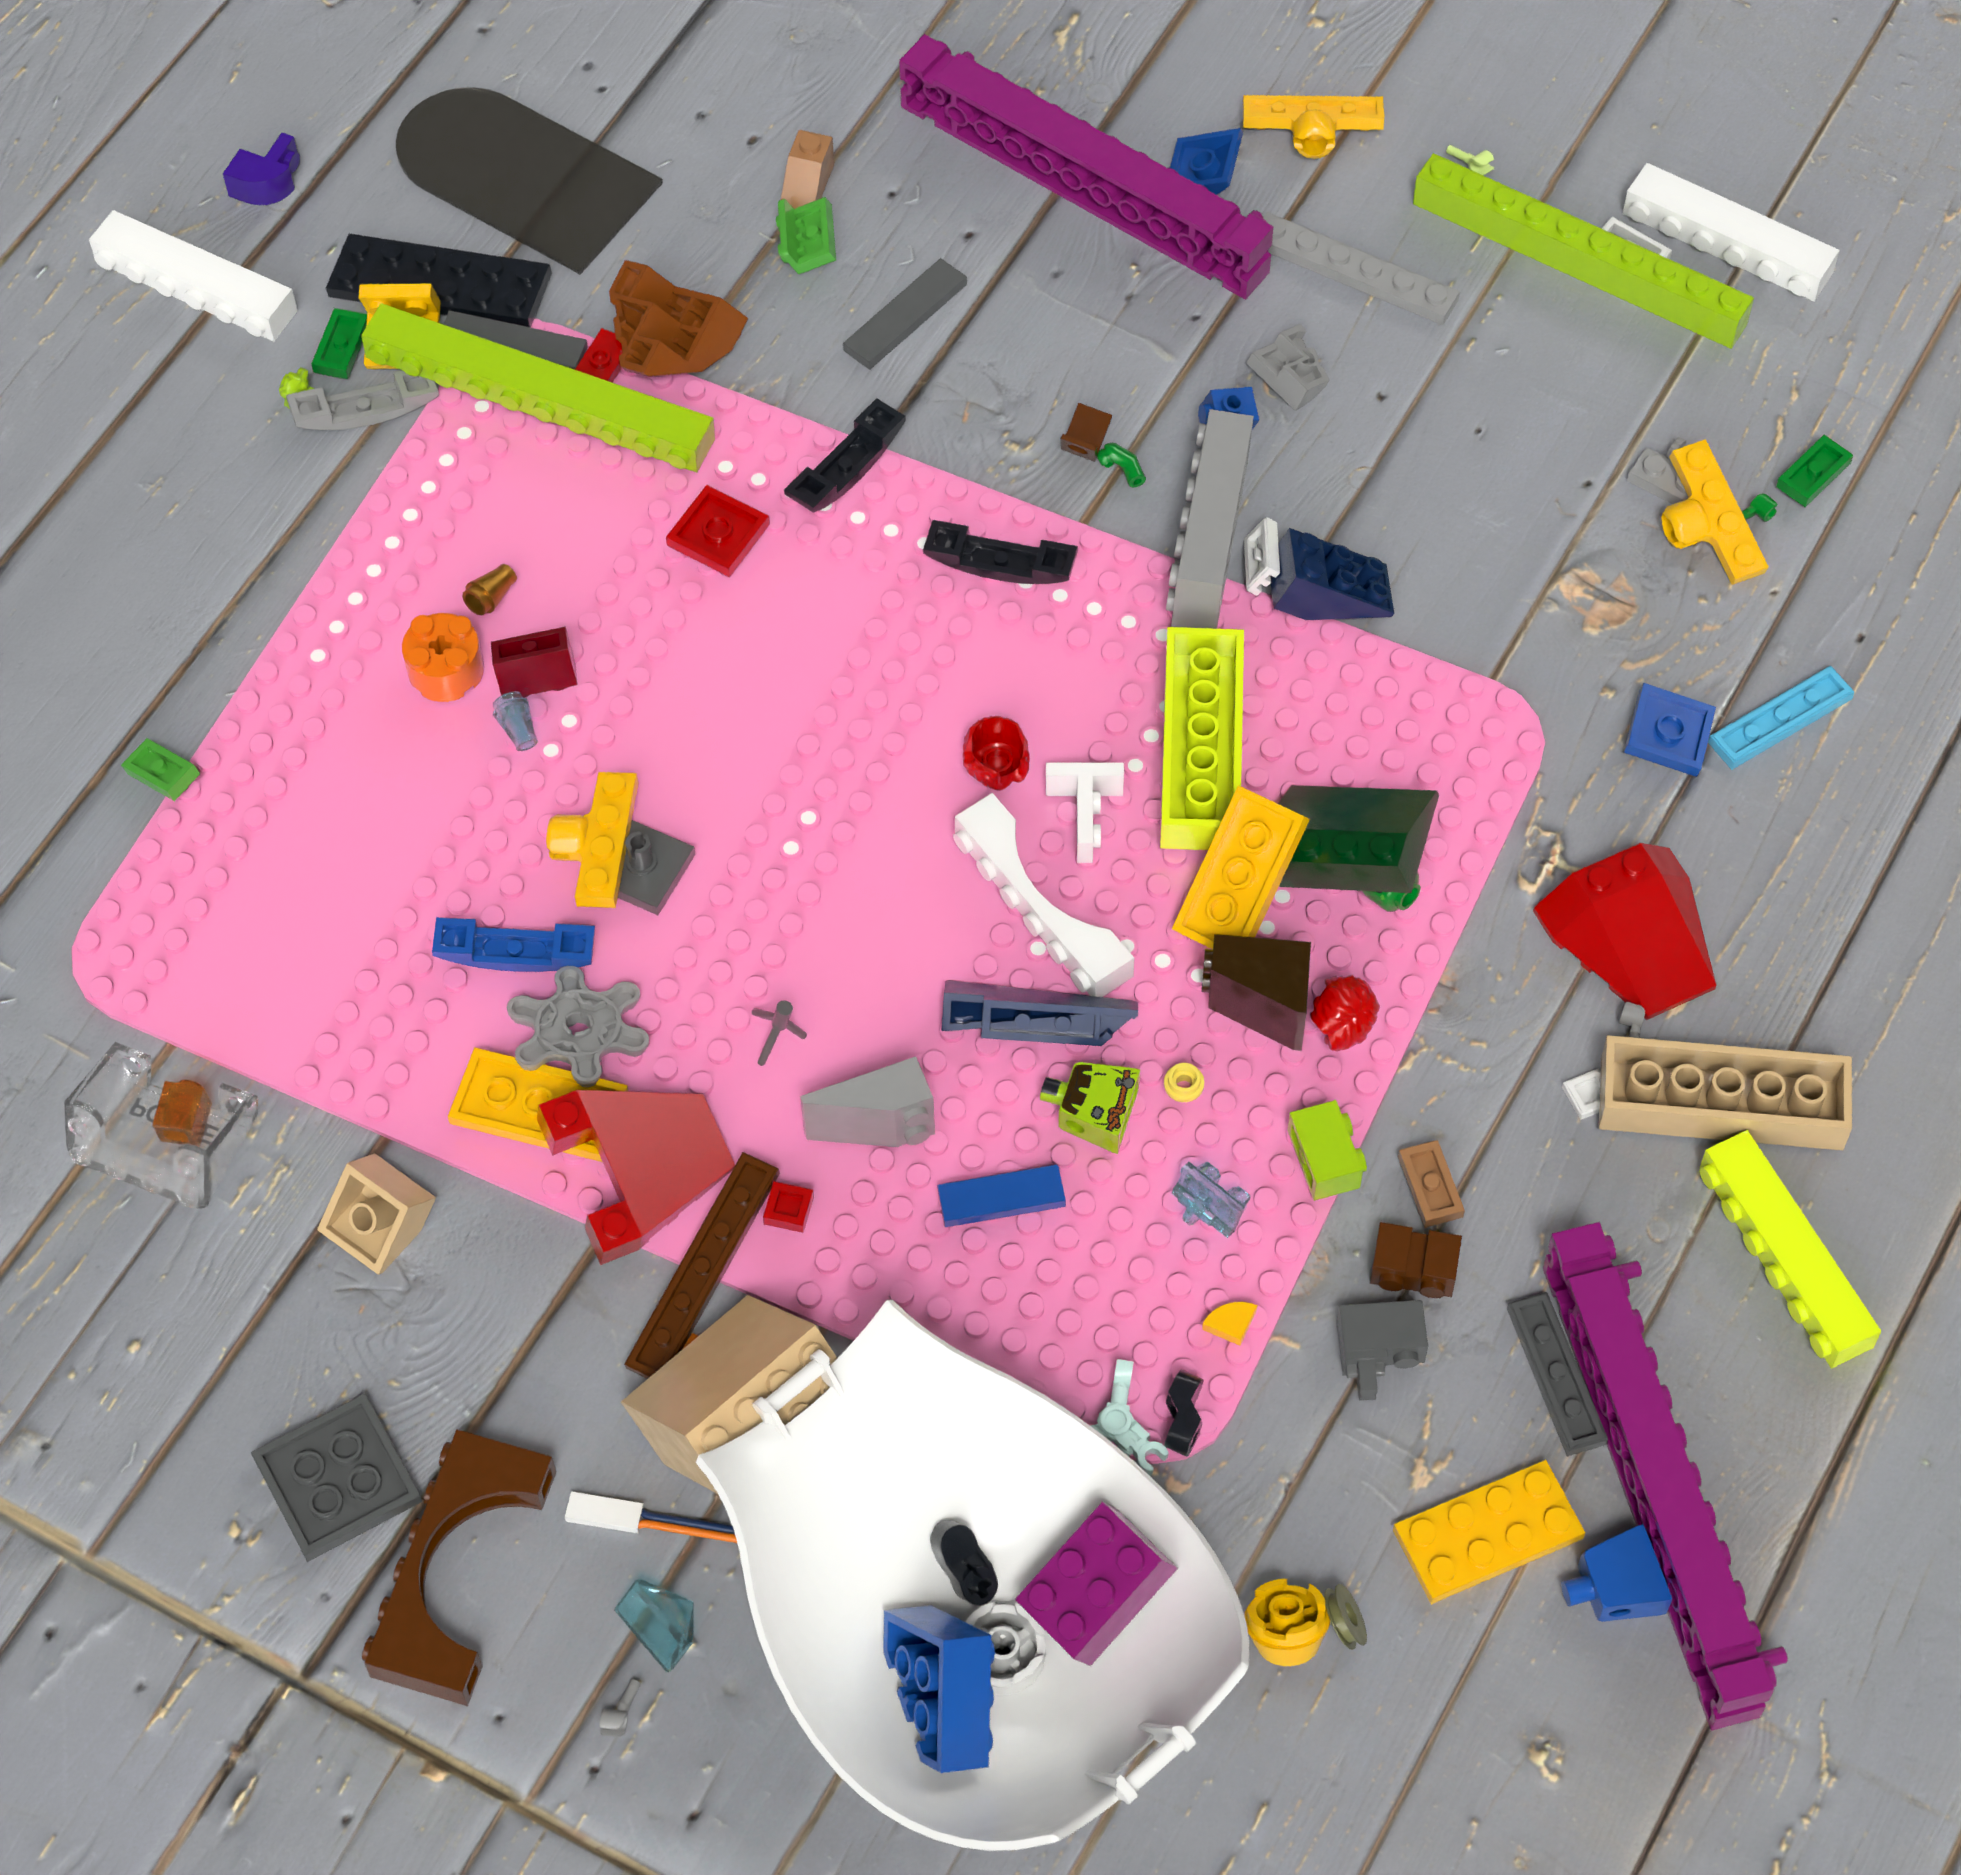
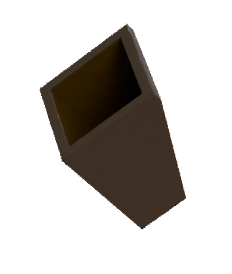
(1260, 984)

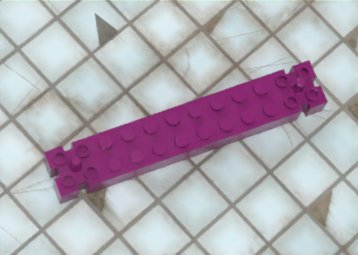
(1086, 166)
(1658, 1476)

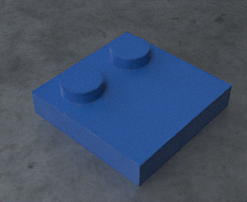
(1670, 729)

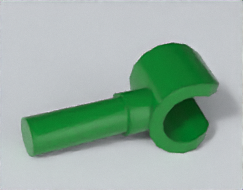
(1762, 506)

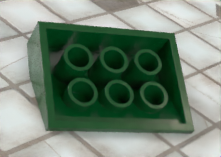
(1359, 837)

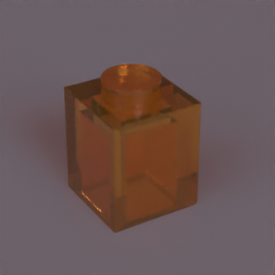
(182, 1113)

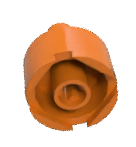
(442, 656)

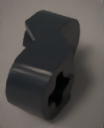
(1186, 1421)
(975, 1580)

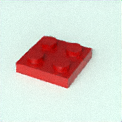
(717, 530)

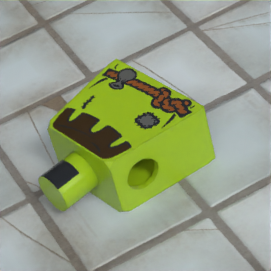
(1095, 1102)

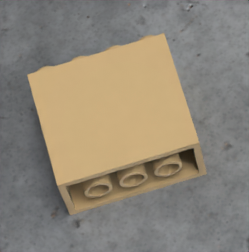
(710, 1385)

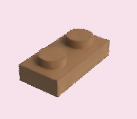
(1431, 1183)

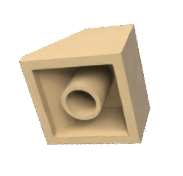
(375, 1212)

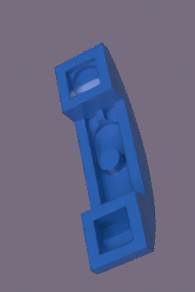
(512, 949)

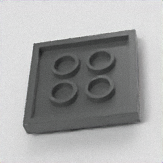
(336, 1477)

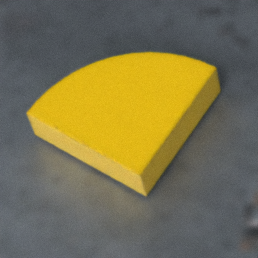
(1230, 1321)

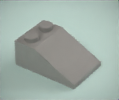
(875, 1108)

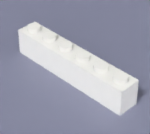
(1730, 232)
(193, 276)

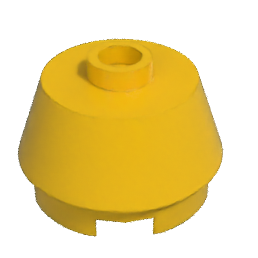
(1287, 1622)

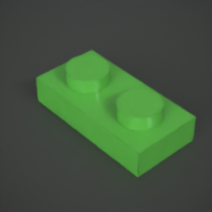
(160, 769)

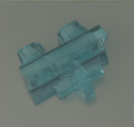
(1207, 1200)

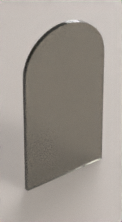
(521, 173)

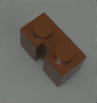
(1415, 1260)

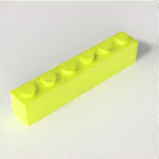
(1789, 1249)

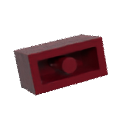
(534, 662)

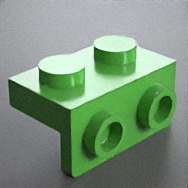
(806, 234)

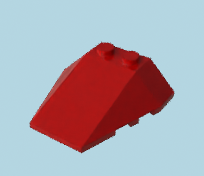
(1633, 927)

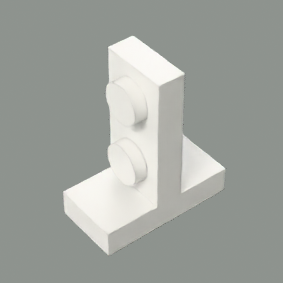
(1088, 783)

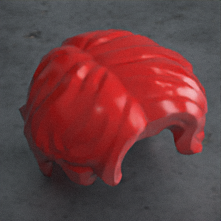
(996, 752)
(1345, 1011)

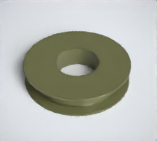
(1345, 1616)

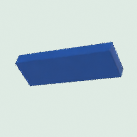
(1001, 1195)

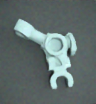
(1119, 1426)

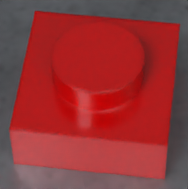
(788, 1207)

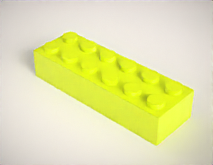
(1200, 733)

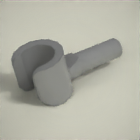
(1633, 1017)
(615, 1721)

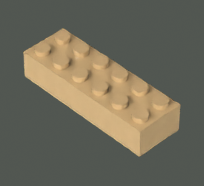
(1725, 1091)

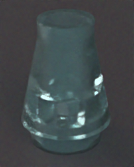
(515, 718)

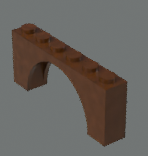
(473, 1479)

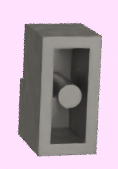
(1378, 1337)

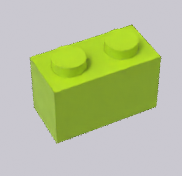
(1326, 1149)

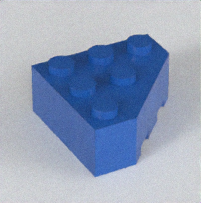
(944, 1684)

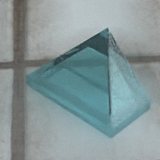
(659, 1621)

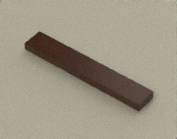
(703, 1265)

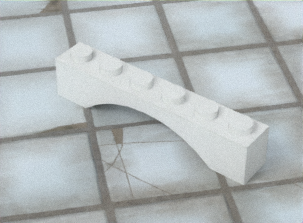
(1089, 952)

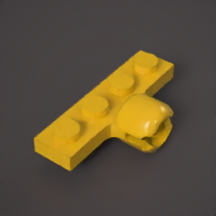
(1313, 118)
(1711, 514)
(597, 839)

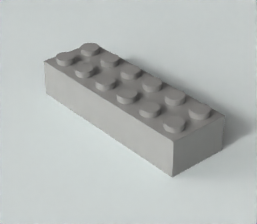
(1209, 520)

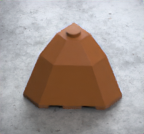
(669, 326)

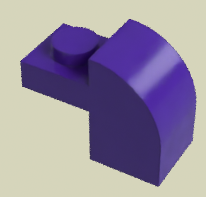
(260, 178)

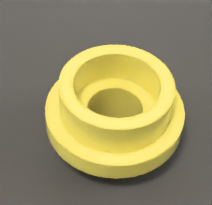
(1188, 1073)

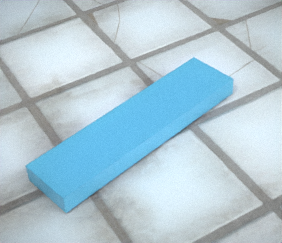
(1781, 717)

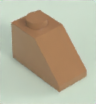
(808, 168)

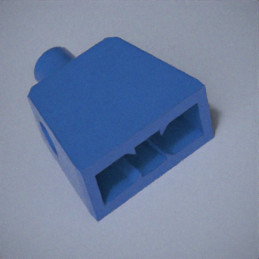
(1620, 1579)

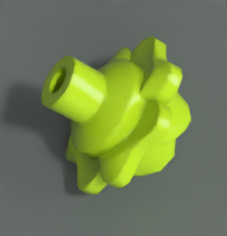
(294, 383)

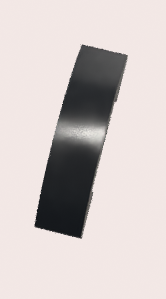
(849, 460)
(999, 559)

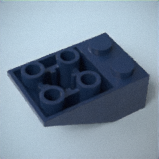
(1329, 581)

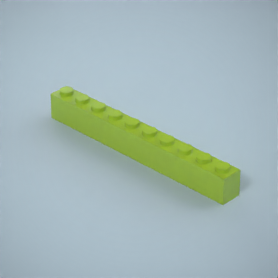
(1583, 251)
(539, 388)

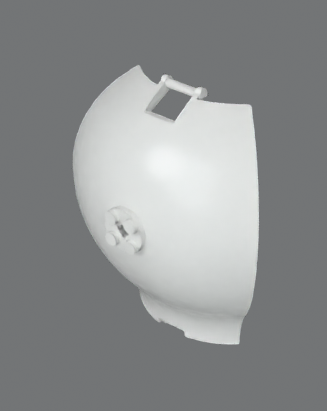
(841, 1528)

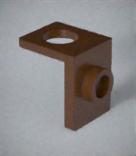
(1086, 432)

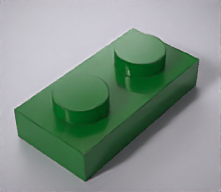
(340, 344)
(1814, 470)

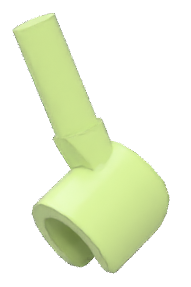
(1475, 163)

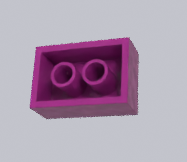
(1096, 1584)

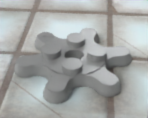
(573, 1005)

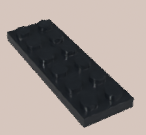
(463, 280)

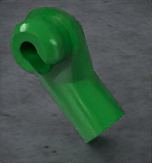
(1125, 459)

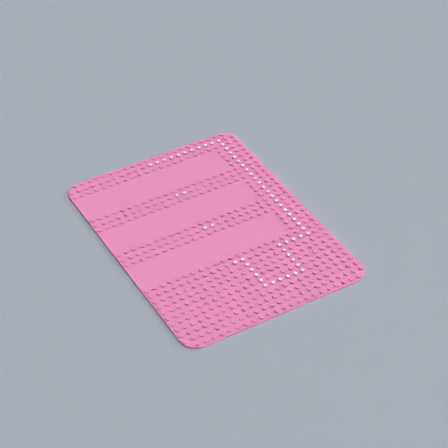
(816, 765)

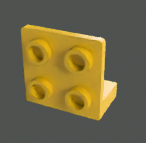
(412, 298)

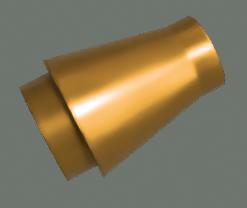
(488, 590)

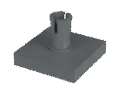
(652, 867)

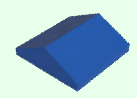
(1208, 158)

